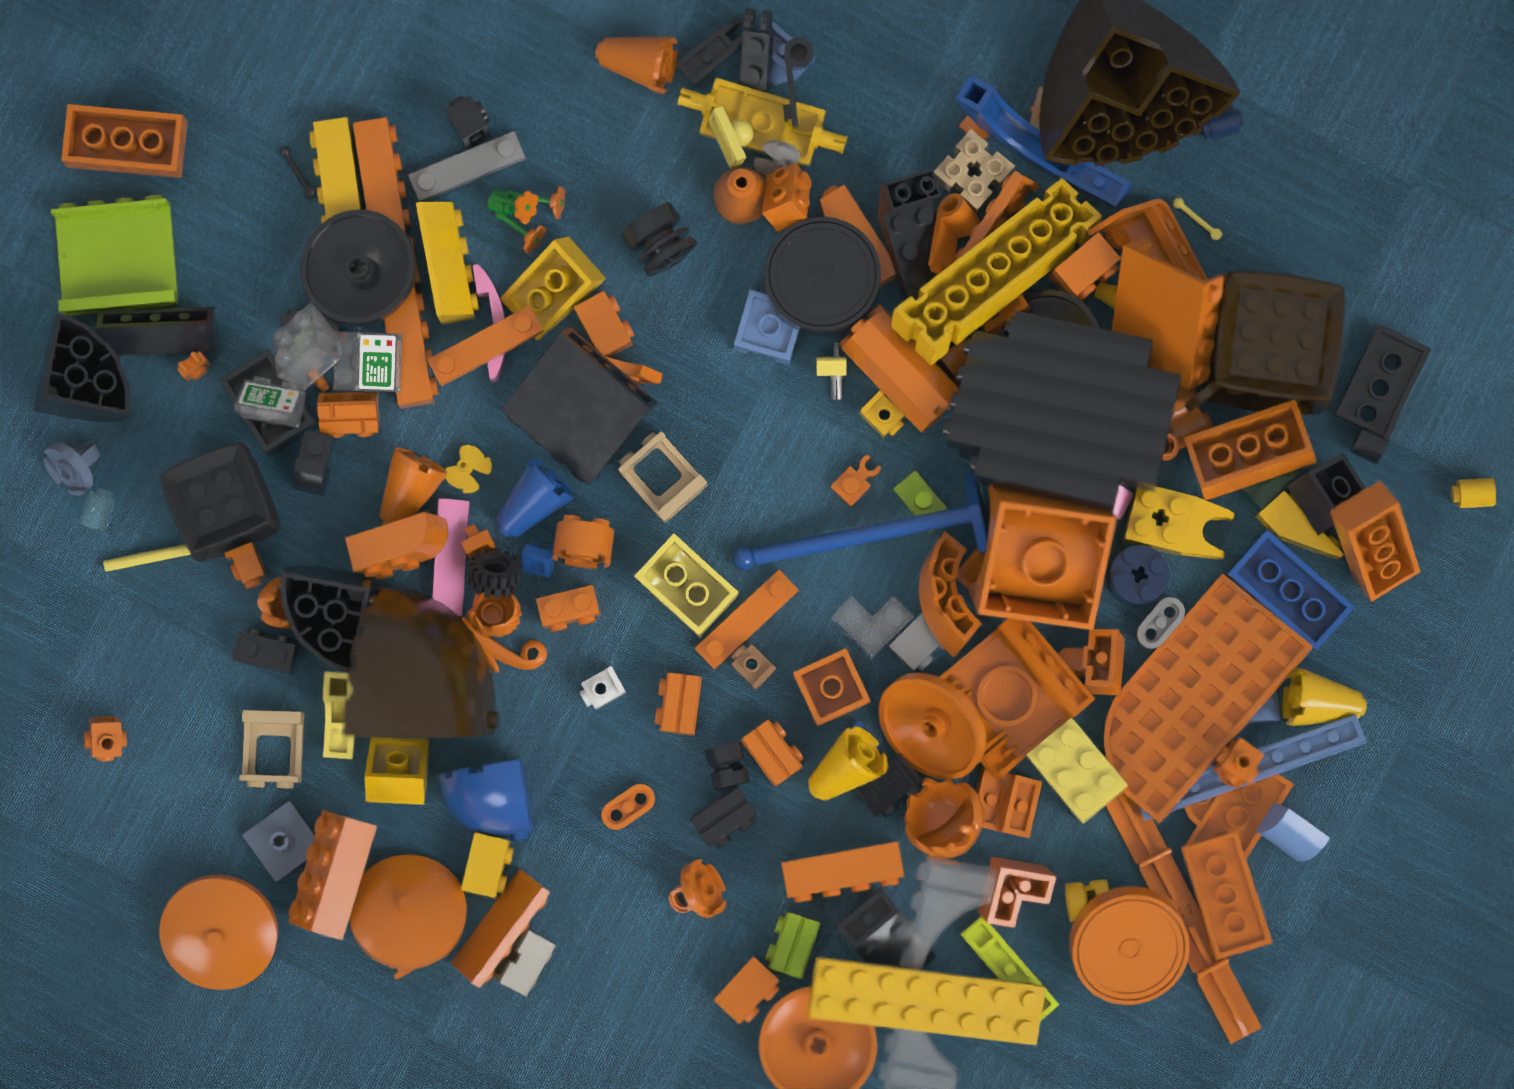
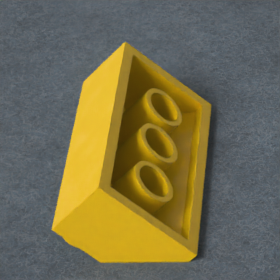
(446, 261)

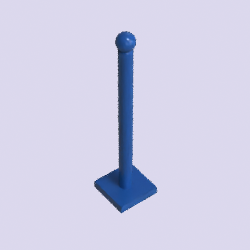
(973, 512)

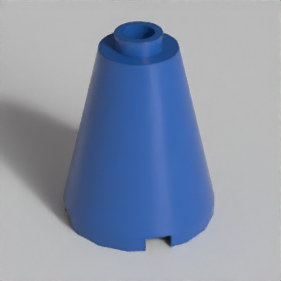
(533, 499)

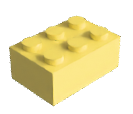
(1076, 771)

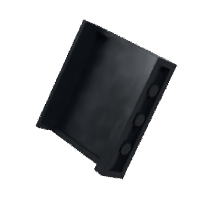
(578, 406)

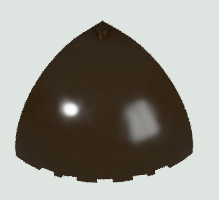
(1127, 85)
(417, 672)

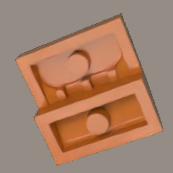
(1008, 802)

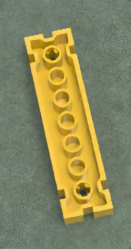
(995, 271)

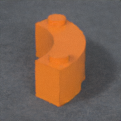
(938, 596)

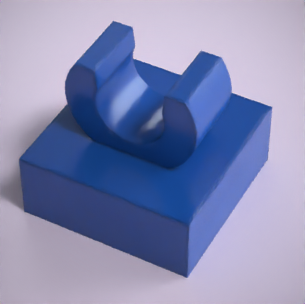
(538, 560)

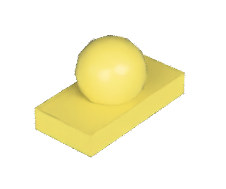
(731, 136)

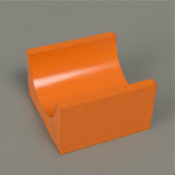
(1043, 560)

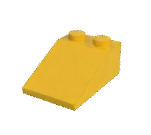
(554, 284)

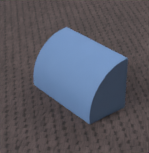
(1292, 833)

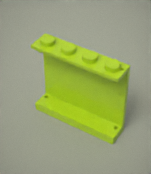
(116, 255)

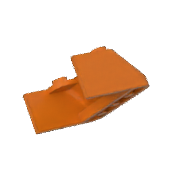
(1159, 226)

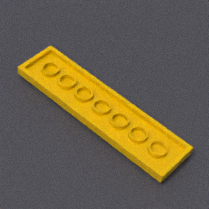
(926, 1001)

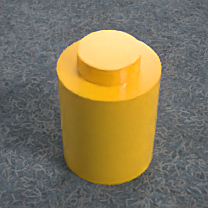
(1474, 493)

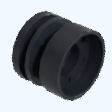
(661, 243)

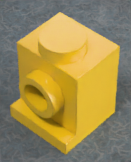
(871, 411)

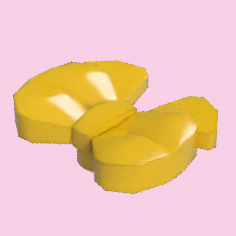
(470, 459)

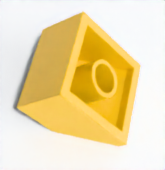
(397, 770)

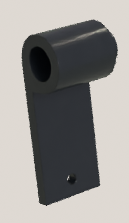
(798, 56)

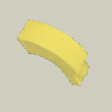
(335, 692)

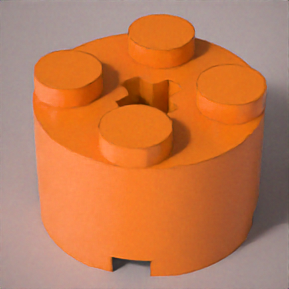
(583, 542)

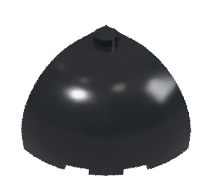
(81, 375)
(325, 610)

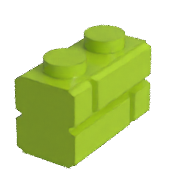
(793, 944)

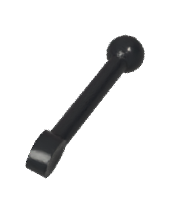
(309, 192)

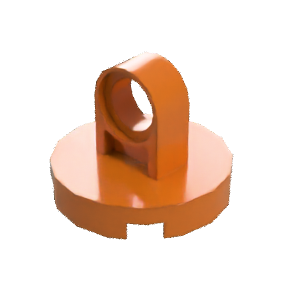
(701, 889)

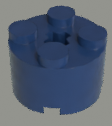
(1153, 568)

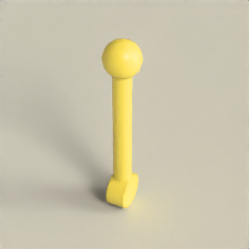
(1215, 234)

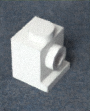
(613, 688)

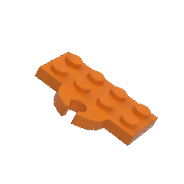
(1237, 810)

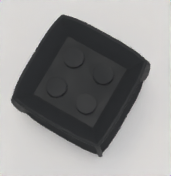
(220, 501)

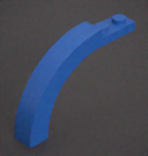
(1007, 127)

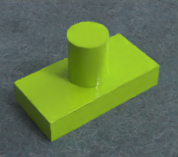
(918, 496)

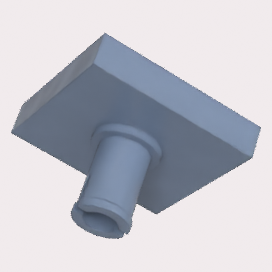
(281, 841)

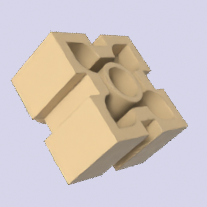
(972, 153)

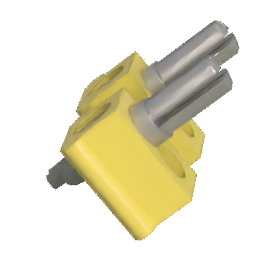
(833, 367)

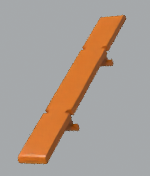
(1164, 877)

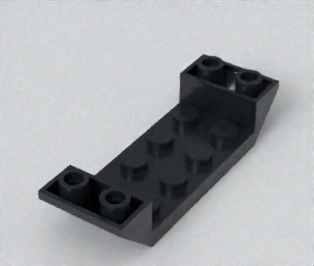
(908, 229)

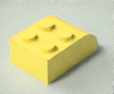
(686, 585)

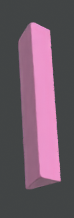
(451, 561)

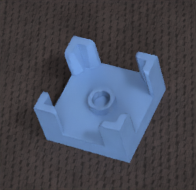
(764, 330)

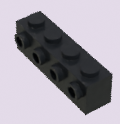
(159, 330)

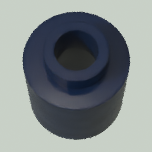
(1224, 125)

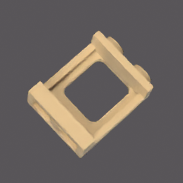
(675, 497)
(272, 724)

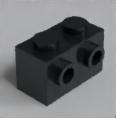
(468, 121)
(266, 653)

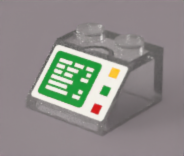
(369, 362)
(270, 402)

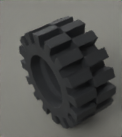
(494, 573)

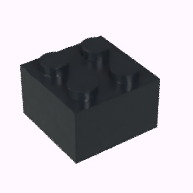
(1324, 490)

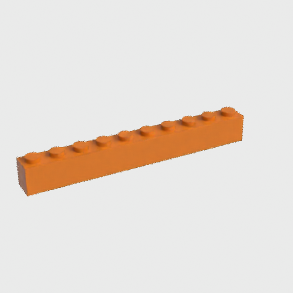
(384, 195)

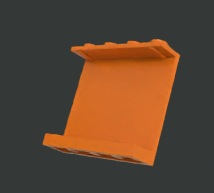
(1170, 309)

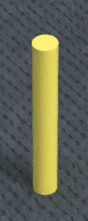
(146, 557)

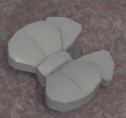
(782, 154)

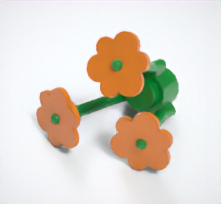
(525, 207)

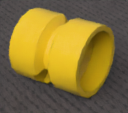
(1077, 895)

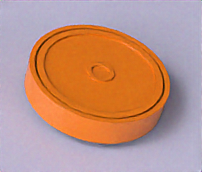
(1129, 945)

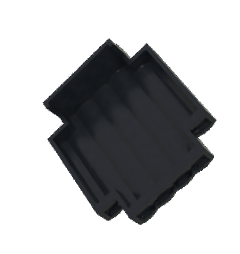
(1062, 410)

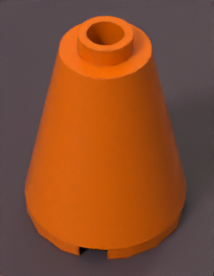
(640, 59)
(740, 195)
(409, 485)

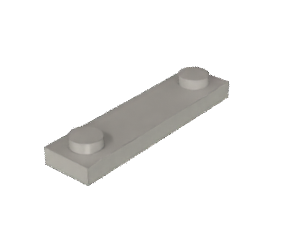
(467, 166)

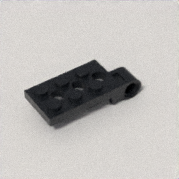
(1374, 435)

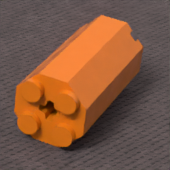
(898, 370)

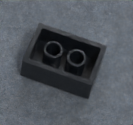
(269, 435)

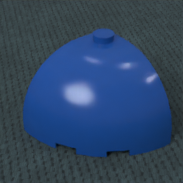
(490, 799)

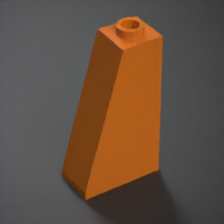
(840, 205)

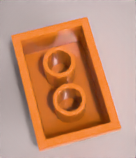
(397, 545)

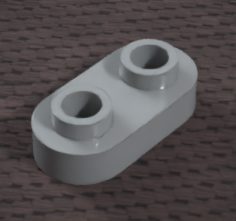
(1160, 623)

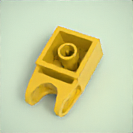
(1183, 526)

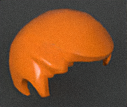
(944, 818)

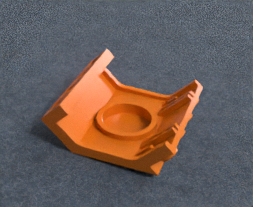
(1018, 691)

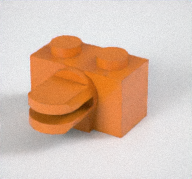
(1099, 661)

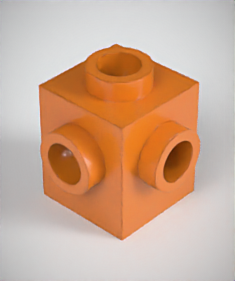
(103, 728)
(1238, 763)

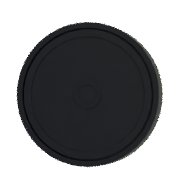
(822, 276)

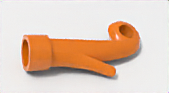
(495, 650)

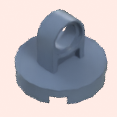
(72, 465)

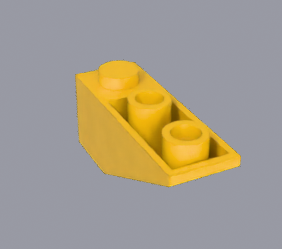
(1288, 523)

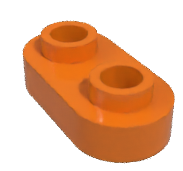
(627, 805)

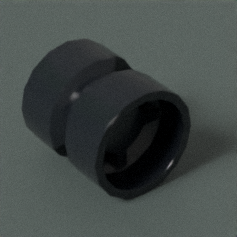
(727, 765)

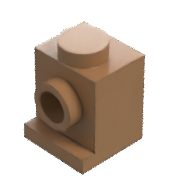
(753, 677)

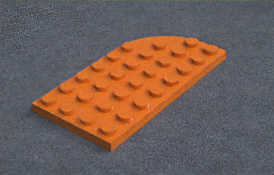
(1197, 695)

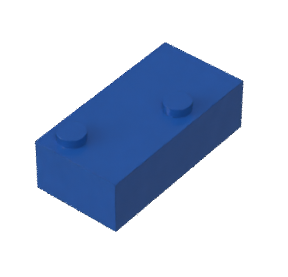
(1289, 589)

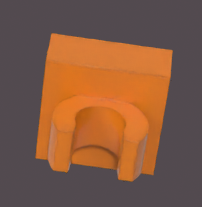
(477, 541)

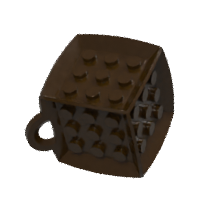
(1275, 342)

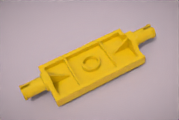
(766, 117)

